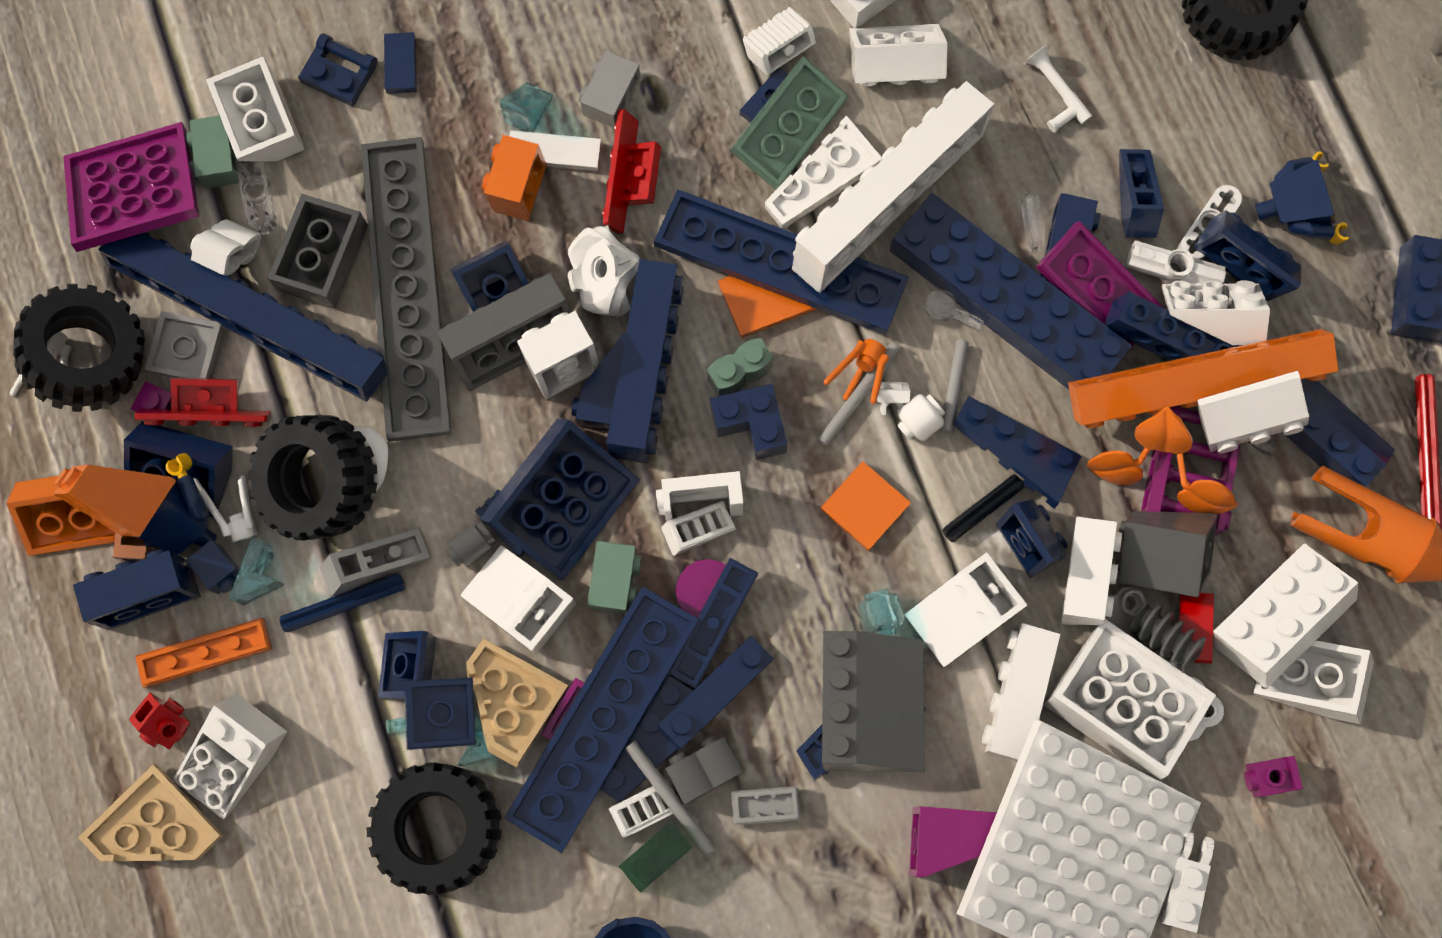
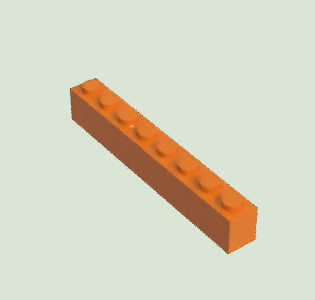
(1200, 376)

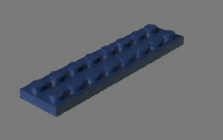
(765, 258)
(601, 720)

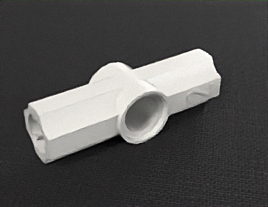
(1157, 261)

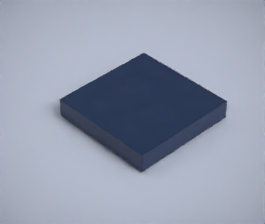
(439, 713)

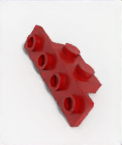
(631, 173)
(203, 401)

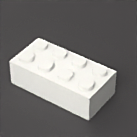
(1285, 615)

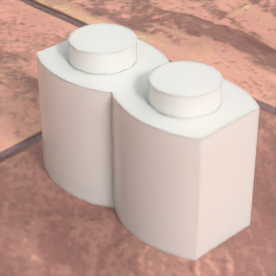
(225, 247)

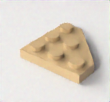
(511, 700)
(151, 824)

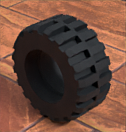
(1239, 33)
(78, 309)
(278, 481)
(389, 824)

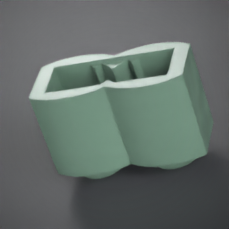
(746, 365)

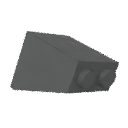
(1167, 550)

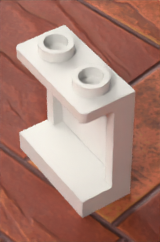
(699, 489)

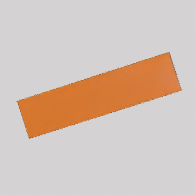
(203, 653)

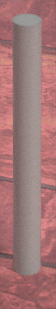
(854, 400)
(670, 797)

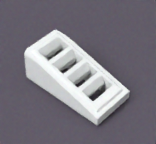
(672, 535)
(620, 820)

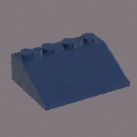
(565, 492)

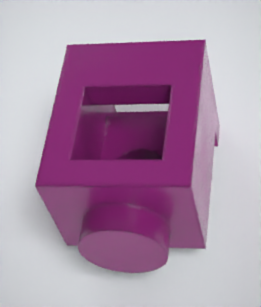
(1285, 772)

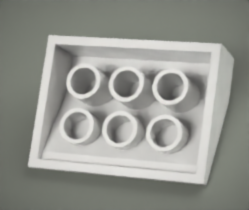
(1130, 701)

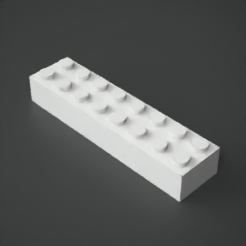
(891, 186)

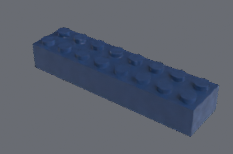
(1007, 294)

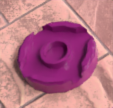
(697, 584)

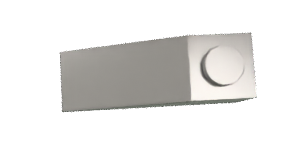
(373, 561)

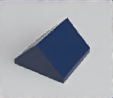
(405, 658)

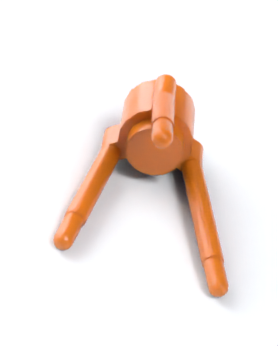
(869, 356)

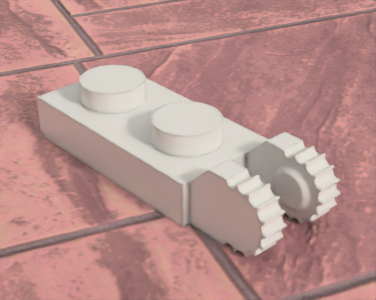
(1188, 886)

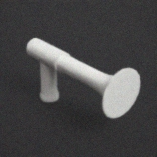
(1075, 106)

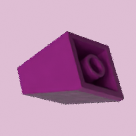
(946, 838)

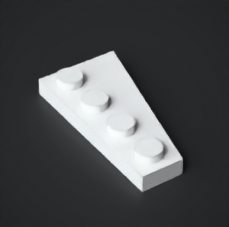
(823, 175)

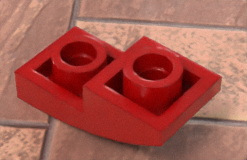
(1199, 614)

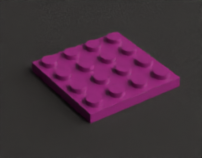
(129, 187)

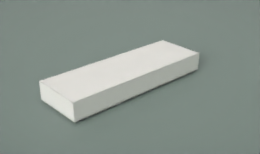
(565, 151)

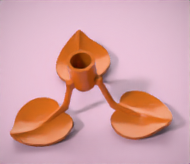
(1166, 434)

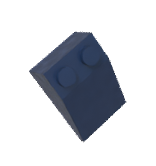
(489, 276)
(1032, 537)

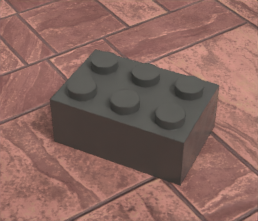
(318, 251)

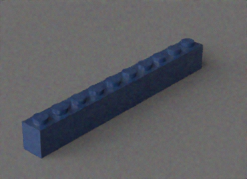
(248, 313)

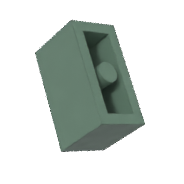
(212, 153)
(613, 577)

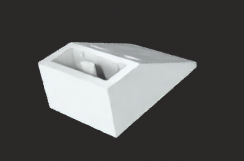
(1226, 311)
(519, 599)
(965, 609)
(228, 754)

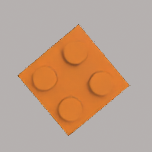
(514, 177)

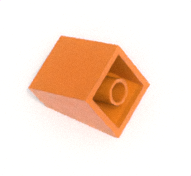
(114, 496)

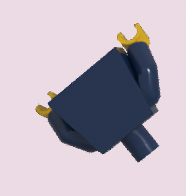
(1303, 201)
(181, 515)

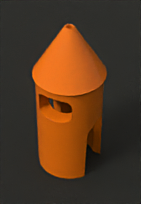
(1393, 538)

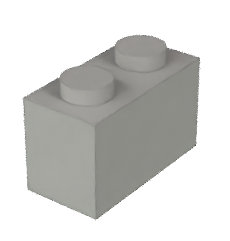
(610, 88)

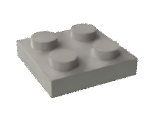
(184, 346)

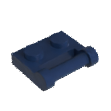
(333, 78)

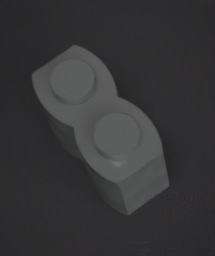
(704, 769)

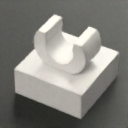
(893, 393)

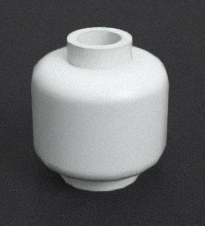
(921, 417)

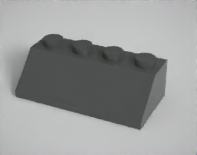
(486, 340)

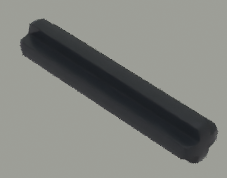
(983, 508)

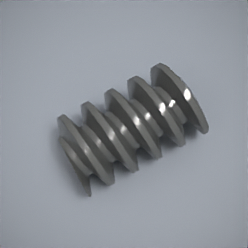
(1167, 636)

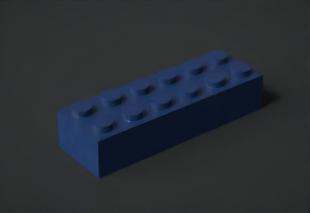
(643, 361)

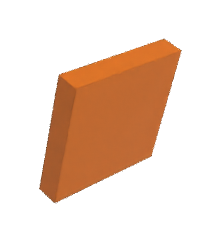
(865, 506)

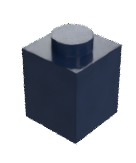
(214, 567)

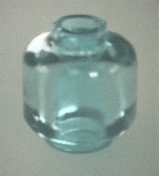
(881, 612)

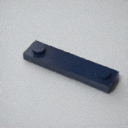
(713, 622)
(715, 693)

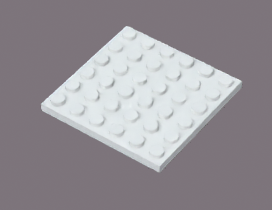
(1077, 845)

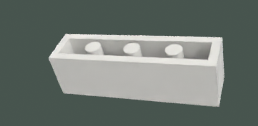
(1022, 690)

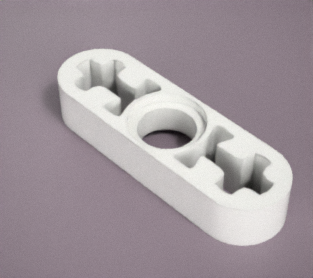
(1210, 211)

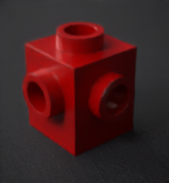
(160, 721)

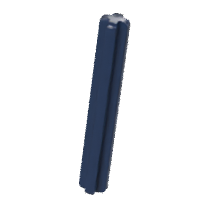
(342, 603)

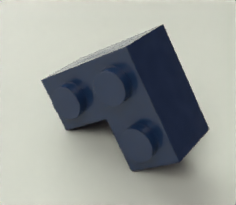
(754, 412)

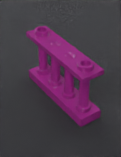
(1163, 472)

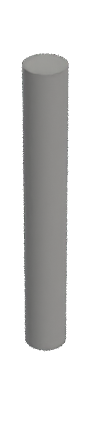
(954, 385)

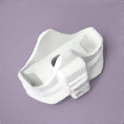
(601, 271)

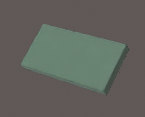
(789, 123)

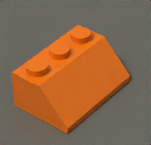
(51, 523)

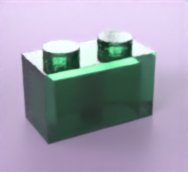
(655, 856)

